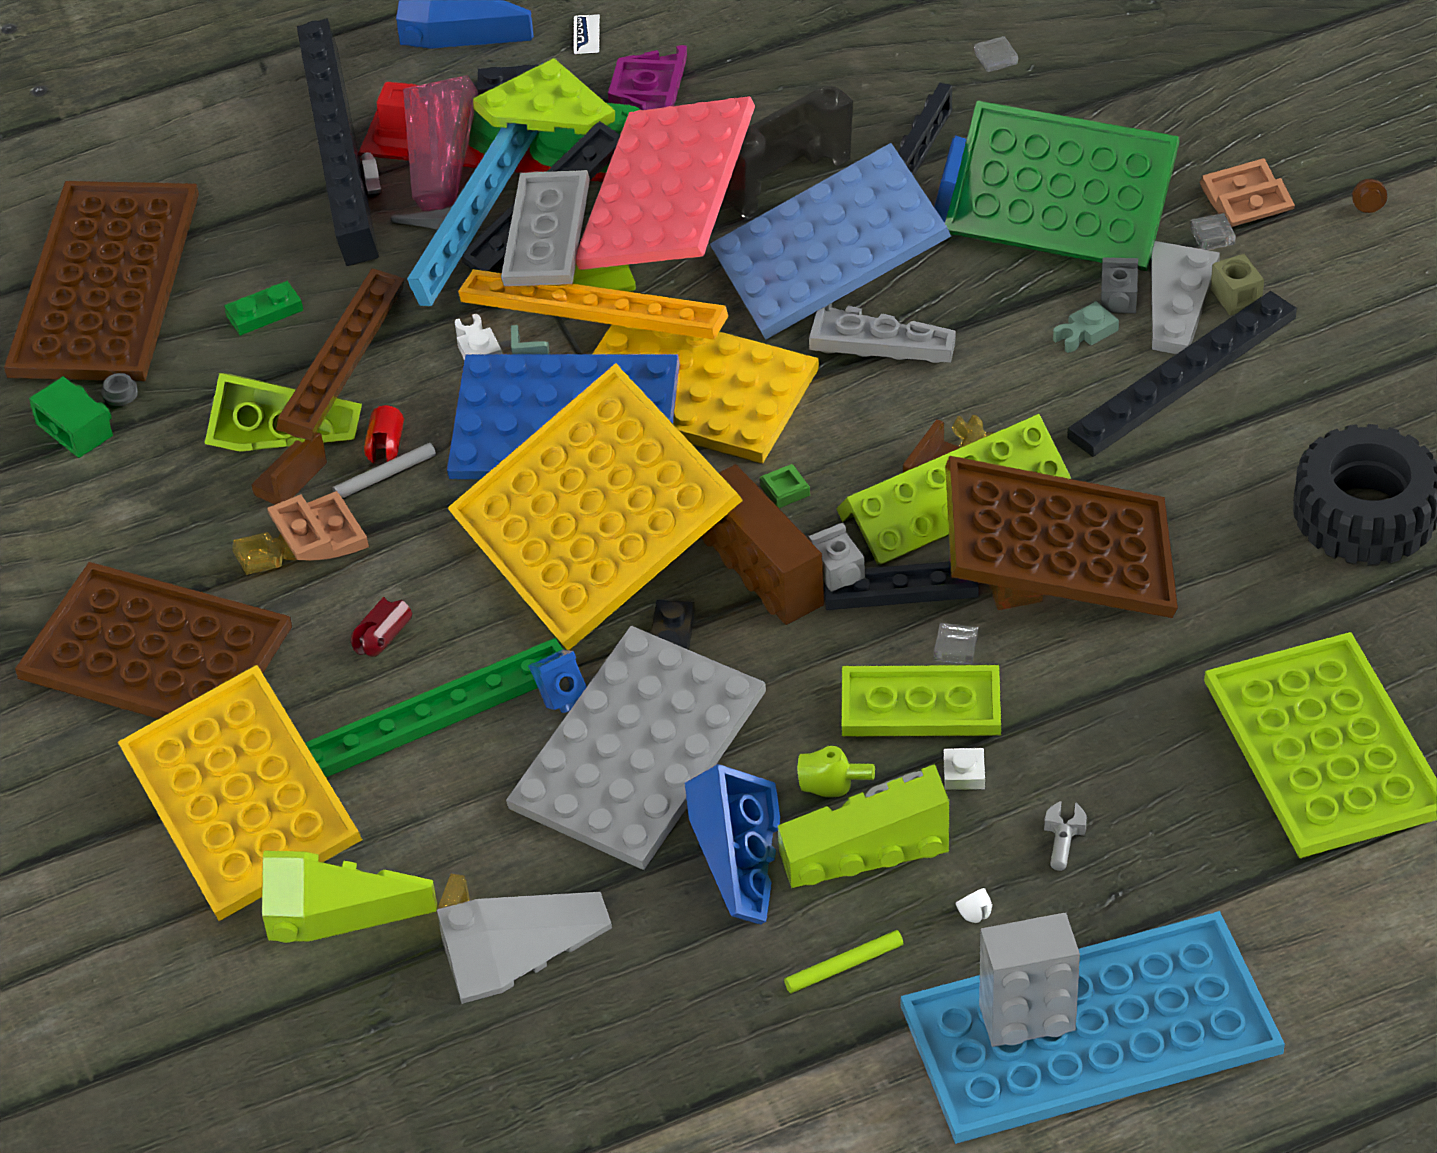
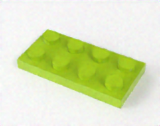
(921, 700)

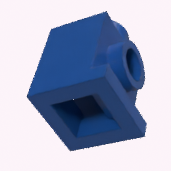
(548, 674)

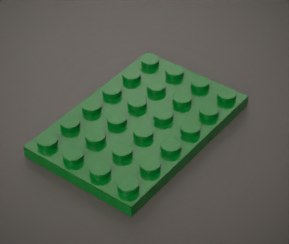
(1061, 184)

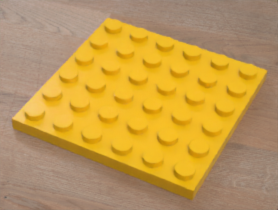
(594, 506)

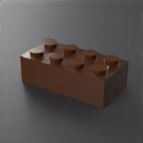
(768, 552)

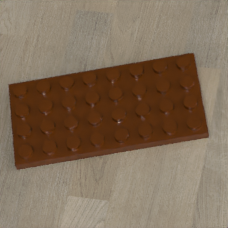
(102, 281)

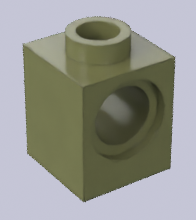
(1236, 283)

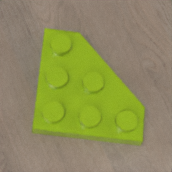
(544, 100)

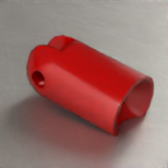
(384, 432)

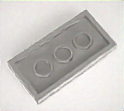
(545, 228)

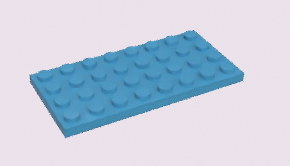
(1146, 1018)

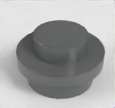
(119, 390)

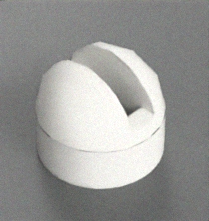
(975, 906)

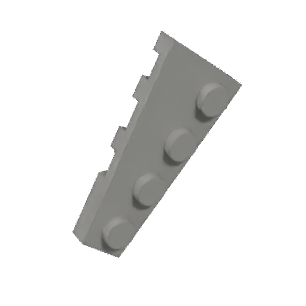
(1178, 293)
(881, 336)

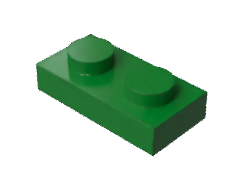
(263, 308)

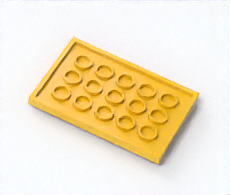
(729, 389)
(237, 784)

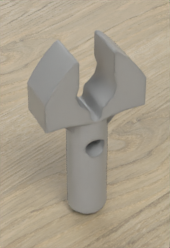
(371, 174)
(1063, 832)

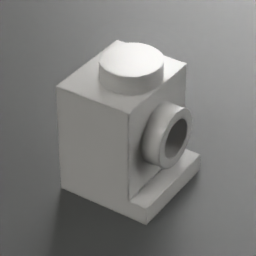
(840, 557)

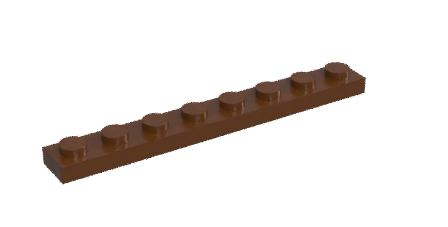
(340, 355)

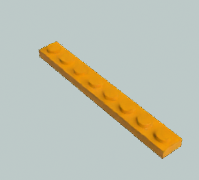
(597, 305)

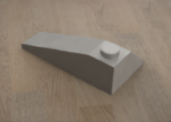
(506, 937)

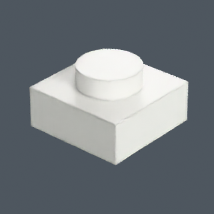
(964, 769)

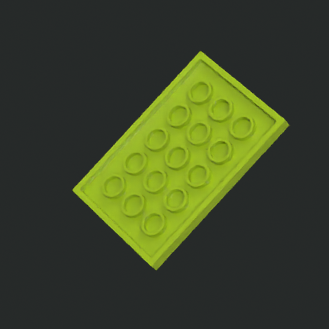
(1325, 744)

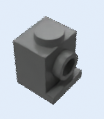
(1119, 284)

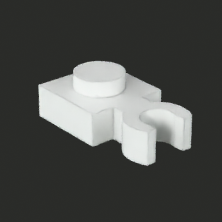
(474, 339)

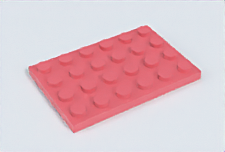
(665, 183)

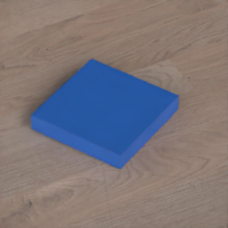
(949, 176)

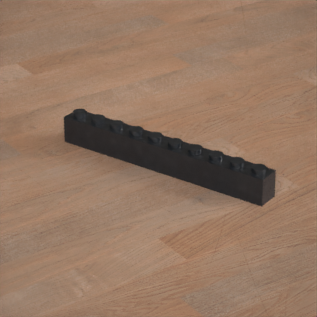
(337, 143)

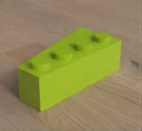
(868, 832)

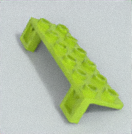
(913, 505)

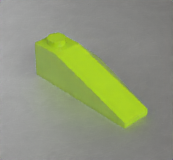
(248, 412)
(324, 900)

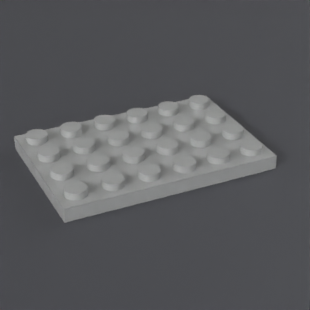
(632, 743)

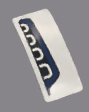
(586, 34)

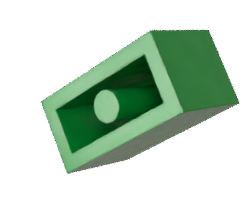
(71, 416)

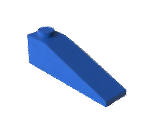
(461, 23)

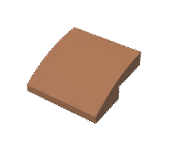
(1246, 192)
(319, 527)

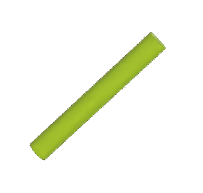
(843, 961)

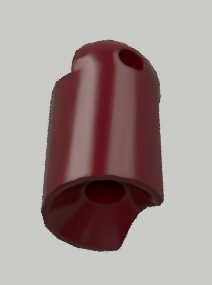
(380, 627)

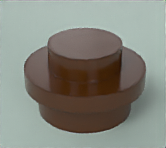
(1369, 195)

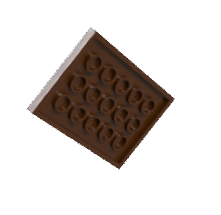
(1059, 537)
(147, 642)

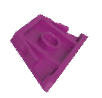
(648, 79)

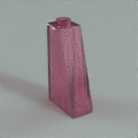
(437, 136)

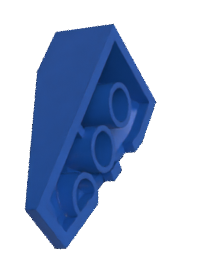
(735, 828)

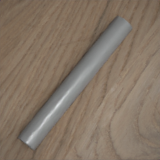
(385, 470)

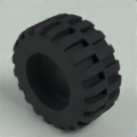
(1361, 527)

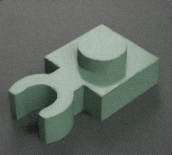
(1087, 324)

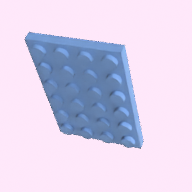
(829, 240)

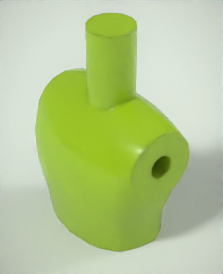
(829, 772)

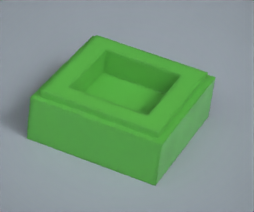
(784, 486)

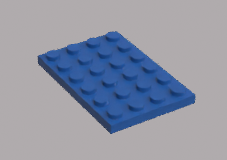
(515, 394)

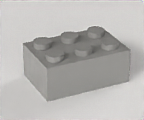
(1028, 979)

